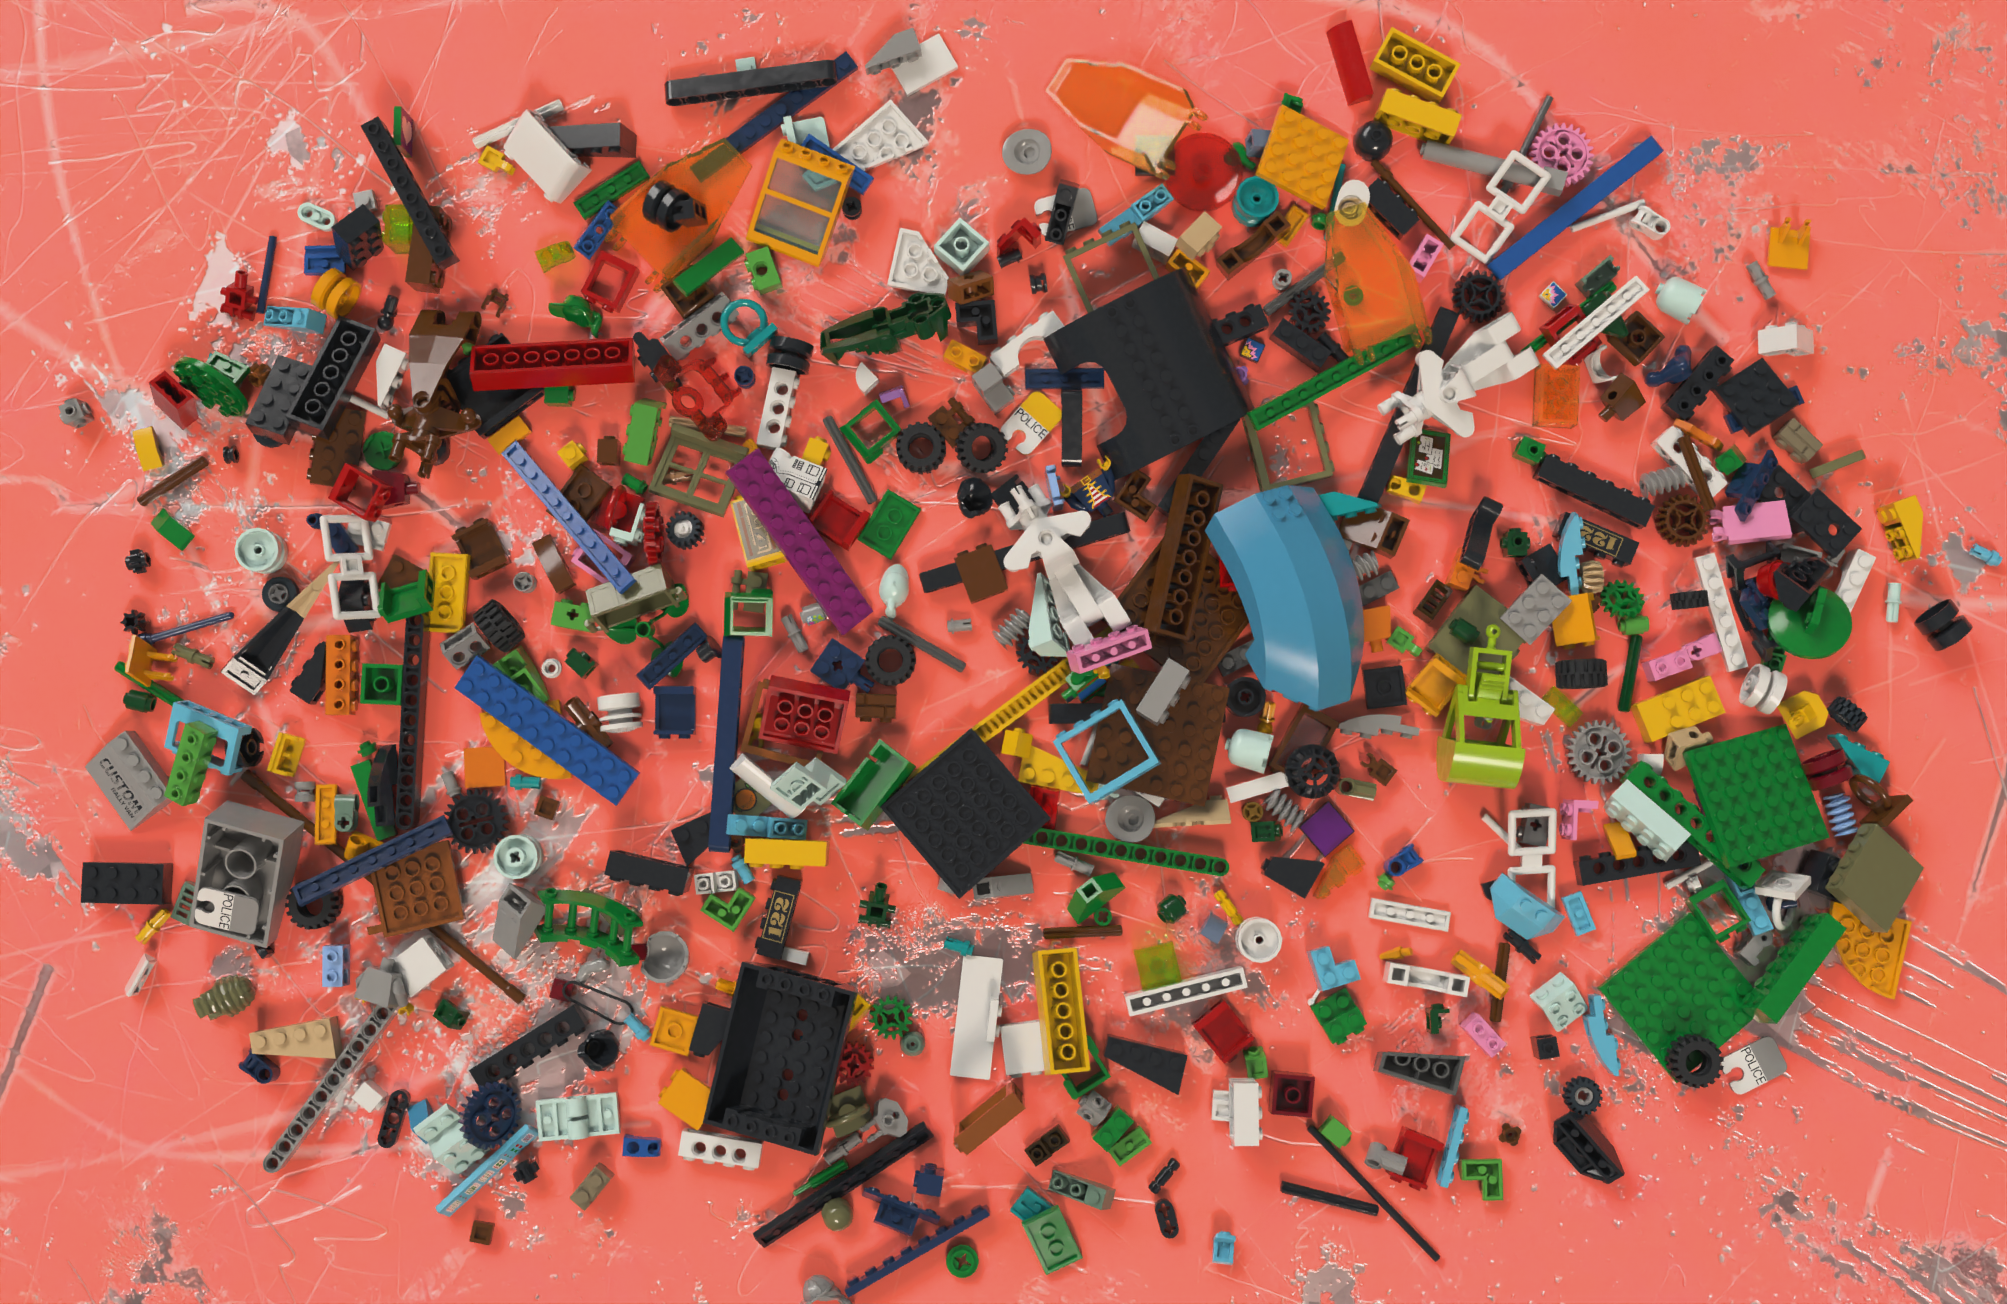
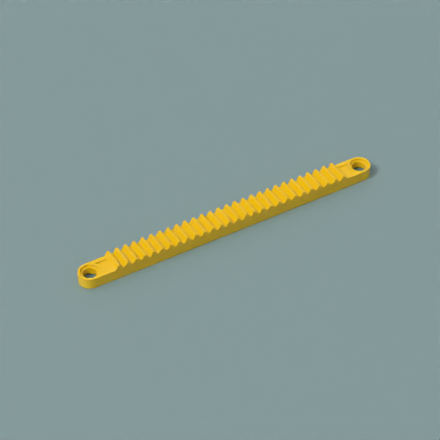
(1018, 704)

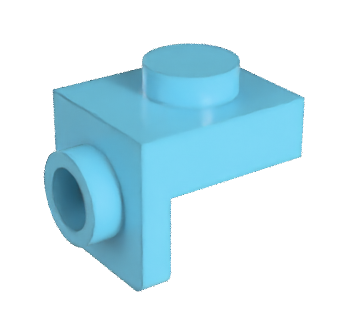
(1223, 1248)

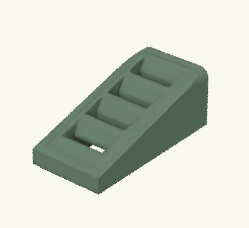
(184, 892)

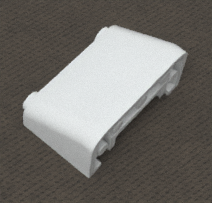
(544, 157)

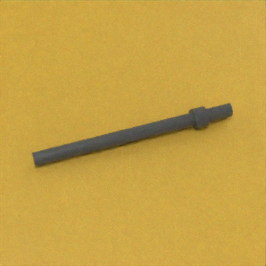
(1506, 185)

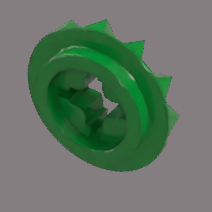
(966, 1269)

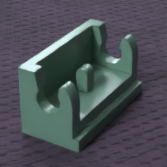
(1597, 277)

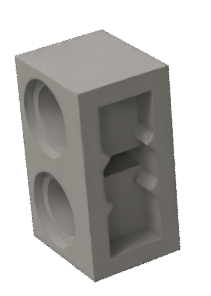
(462, 643)

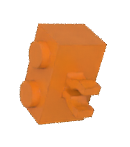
(1462, 575)

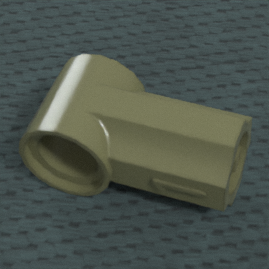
(1357, 789)

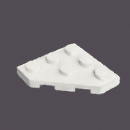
(915, 266)

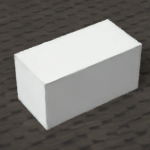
(795, 955)

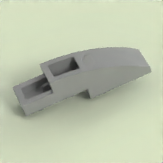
(1370, 725)

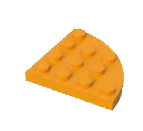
(519, 751)
(1871, 956)

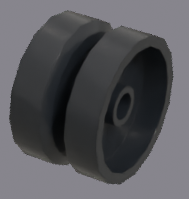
(660, 207)
(790, 354)

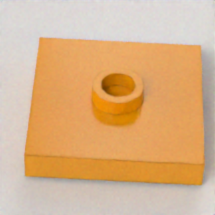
(674, 1030)

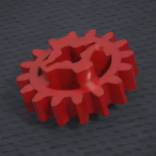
(860, 1065)

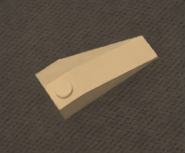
(1215, 812)

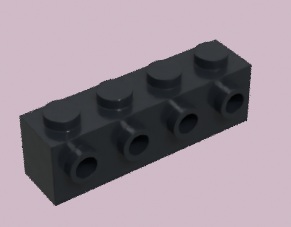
(1697, 385)

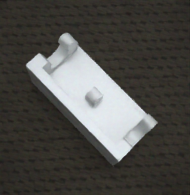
(1158, 243)

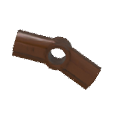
(587, 720)

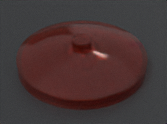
(1205, 172)

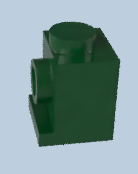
(580, 663)

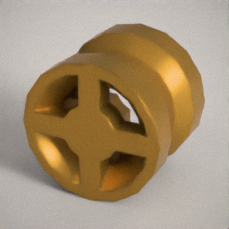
(1254, 813)

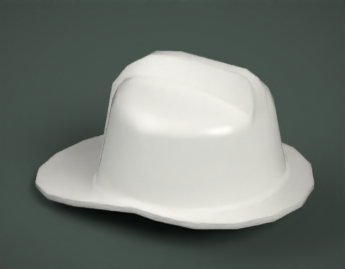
(1351, 194)

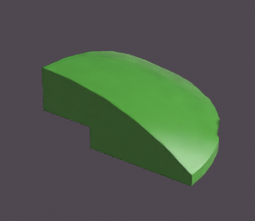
(523, 671)

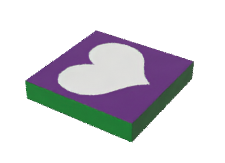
(403, 131)

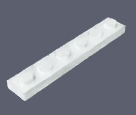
(1595, 322)
(1721, 612)

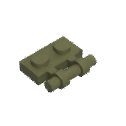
(753, 580)

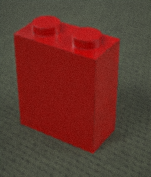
(173, 400)

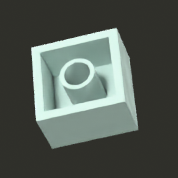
(961, 247)

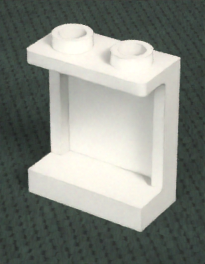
(421, 964)
(1022, 1048)

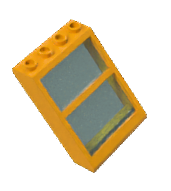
(800, 202)

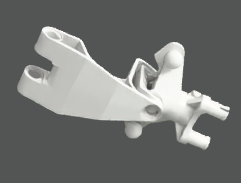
(1477, 364)
(1076, 593)

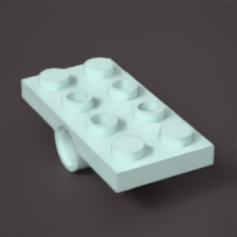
(578, 1116)

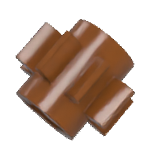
(258, 374)

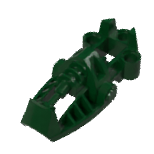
(884, 328)

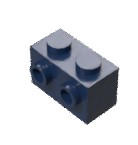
(929, 1180)

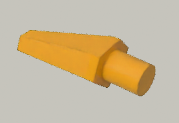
(1396, 953)

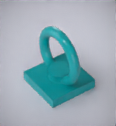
(758, 337)

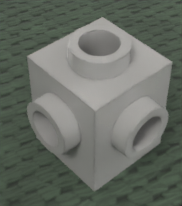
(75, 413)
(1093, 1108)

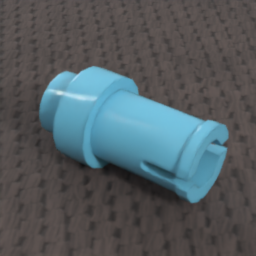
(1990, 557)
(742, 868)
(641, 1031)

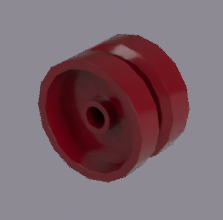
(1827, 769)

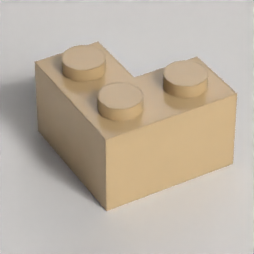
(1199, 236)

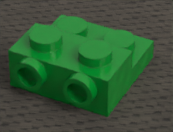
(1339, 1016)

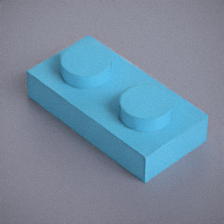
(1578, 913)

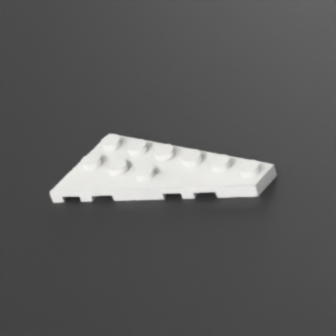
(881, 139)

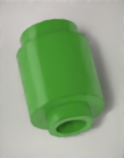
(1633, 626)

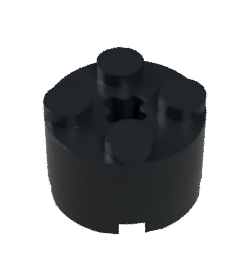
(1255, 700)

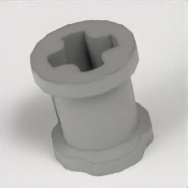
(1282, 273)

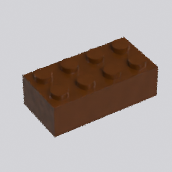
(422, 270)

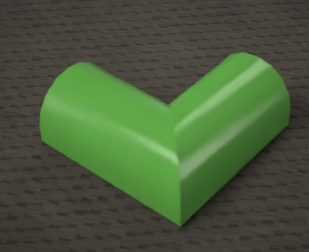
(729, 913)
(1487, 1171)

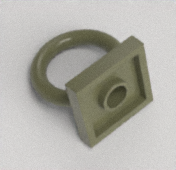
(848, 1111)

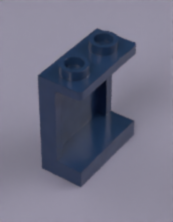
(675, 711)

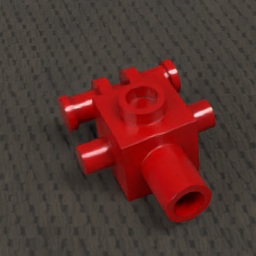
(239, 297)

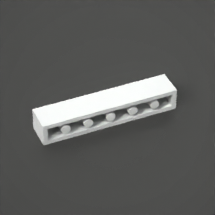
(1185, 991)

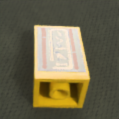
(756, 543)

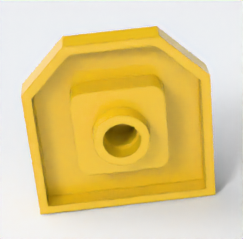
(1803, 713)

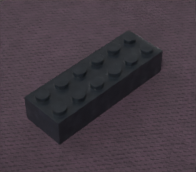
(333, 377)

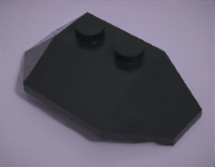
(1586, 1148)

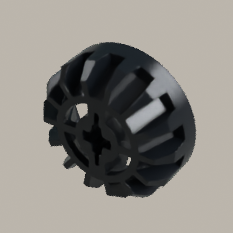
(1294, 771)

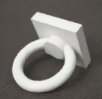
(1782, 886)

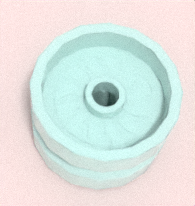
(261, 551)
(506, 856)

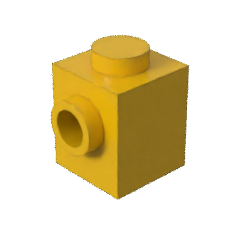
(817, 451)
(573, 454)
(1017, 743)

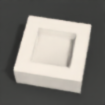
(367, 198)

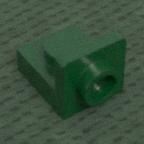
(1266, 831)
(451, 1015)
(1433, 1021)

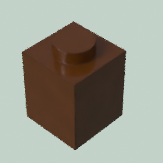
(608, 451)

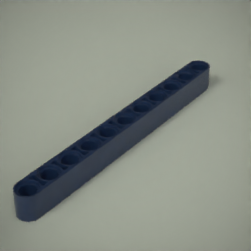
(726, 741)

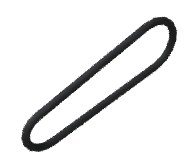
(598, 991)

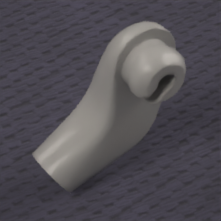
(590, 968)

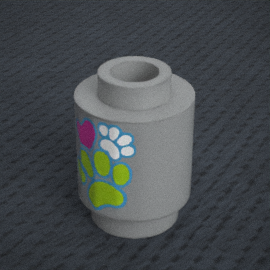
(812, 614)

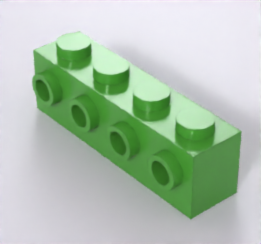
(191, 763)

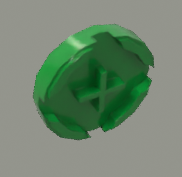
(377, 450)

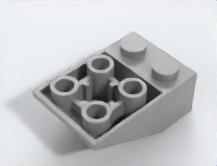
(516, 919)

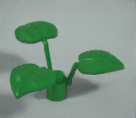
(627, 632)

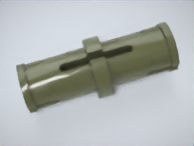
(193, 656)

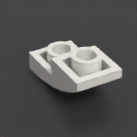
(716, 882)

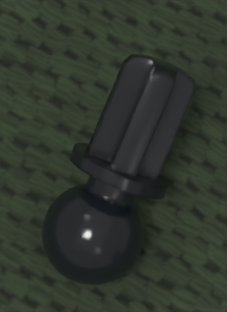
(385, 321)

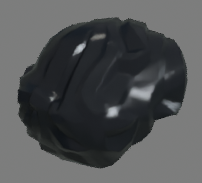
(974, 497)
(599, 1050)

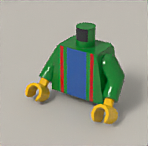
(1086, 684)

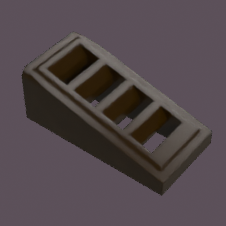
(1423, 610)

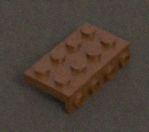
(341, 448)

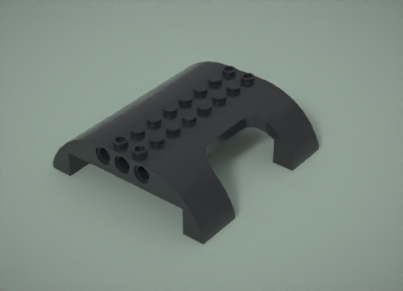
(1162, 366)

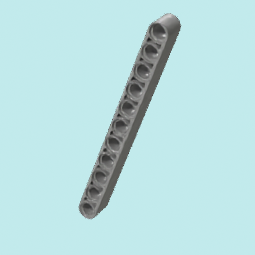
(330, 1087)

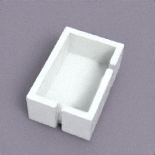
(1245, 1109)

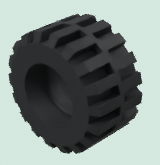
(921, 431)
(997, 452)
(499, 625)
(902, 673)
(1581, 673)
(305, 919)
(1710, 1061)

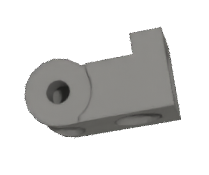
(1752, 946)

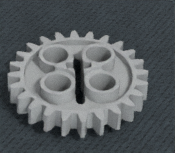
(1614, 760)

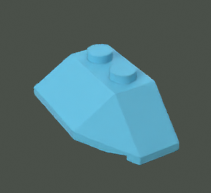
(1522, 909)

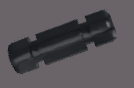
(1164, 1175)

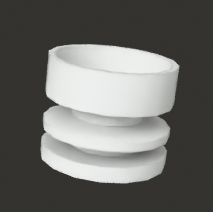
(619, 712)

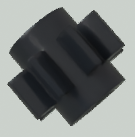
(138, 561)
(129, 622)
(526, 1171)

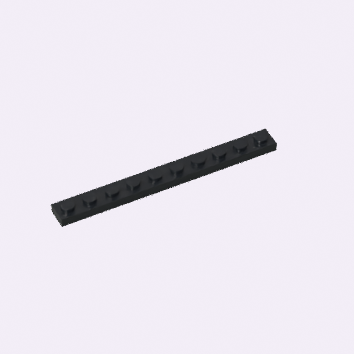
(843, 1184)

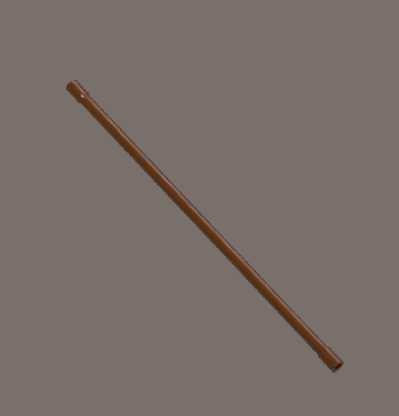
(509, 989)

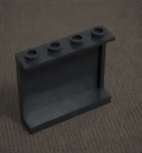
(493, 406)

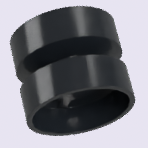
(1944, 627)

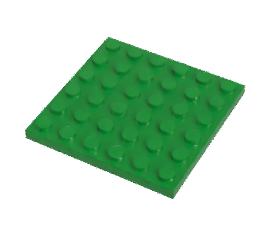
(1755, 795)
(1679, 989)

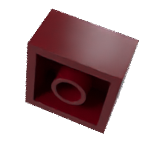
(1291, 1093)

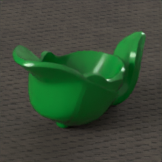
(578, 311)

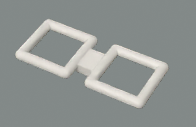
(1500, 206)
(350, 567)
(1532, 856)

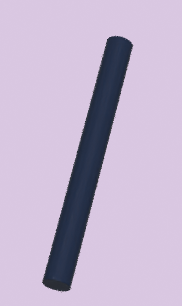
(266, 275)

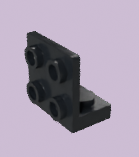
(1541, 562)

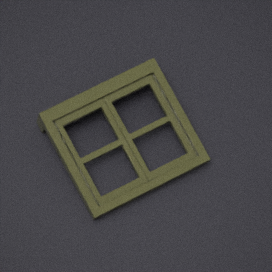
(697, 441)

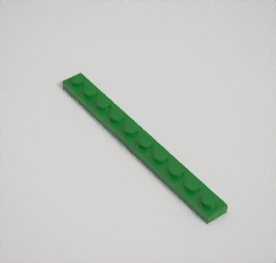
(1326, 382)

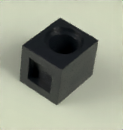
(1544, 1046)

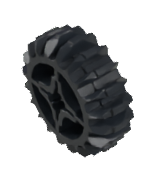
(1483, 302)

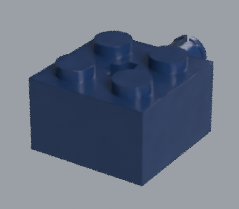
(851, 664)

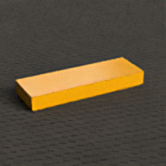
(325, 814)

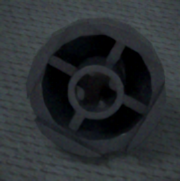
(1373, 140)
(249, 751)

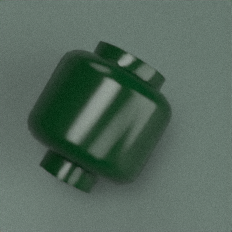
(1171, 908)

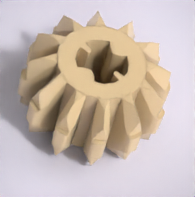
(1591, 576)

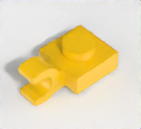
(494, 161)

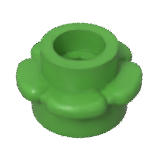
(1385, 881)

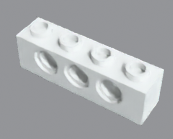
(778, 378)
(1664, 447)
(751, 1146)

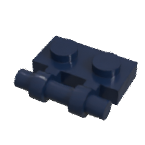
(1755, 604)

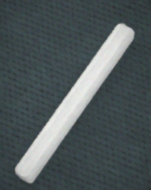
(506, 129)

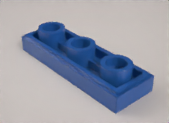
(590, 239)

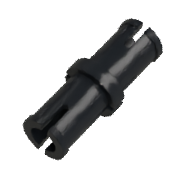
(1329, 343)
(1522, 946)

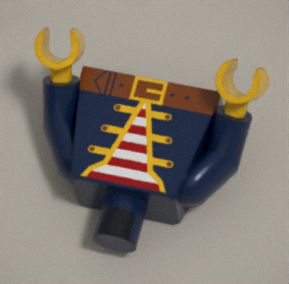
(1092, 491)

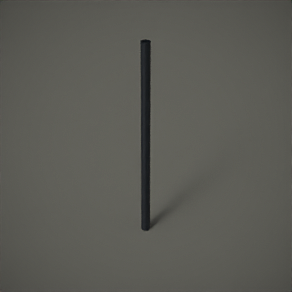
(1373, 1192)

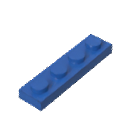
(860, 180)

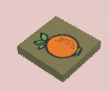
(748, 800)

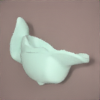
(894, 588)

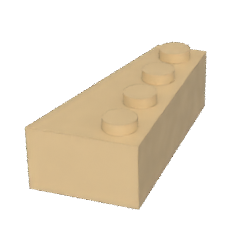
(305, 1039)

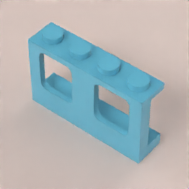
(227, 727)

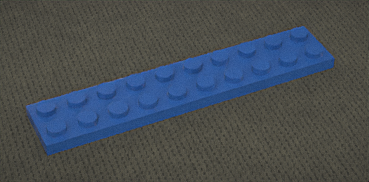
(547, 730)

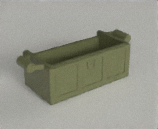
(648, 594)

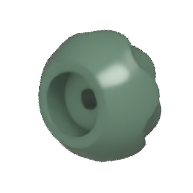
(918, 1040)

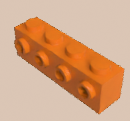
(341, 675)

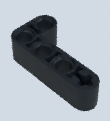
(1071, 426)
(1479, 532)

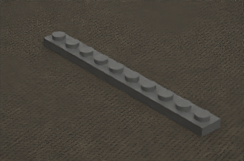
(1369, 592)

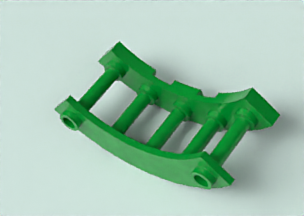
(592, 937)

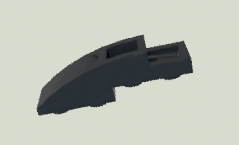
(381, 778)

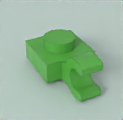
(1402, 640)

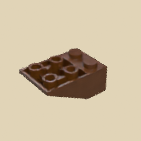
(1375, 531)

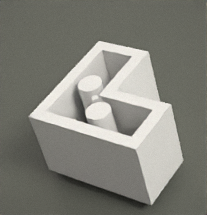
(1788, 339)

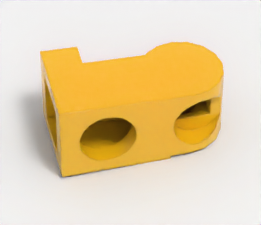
(1411, 491)

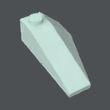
(1044, 626)

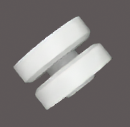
(1763, 688)
(1246, 939)

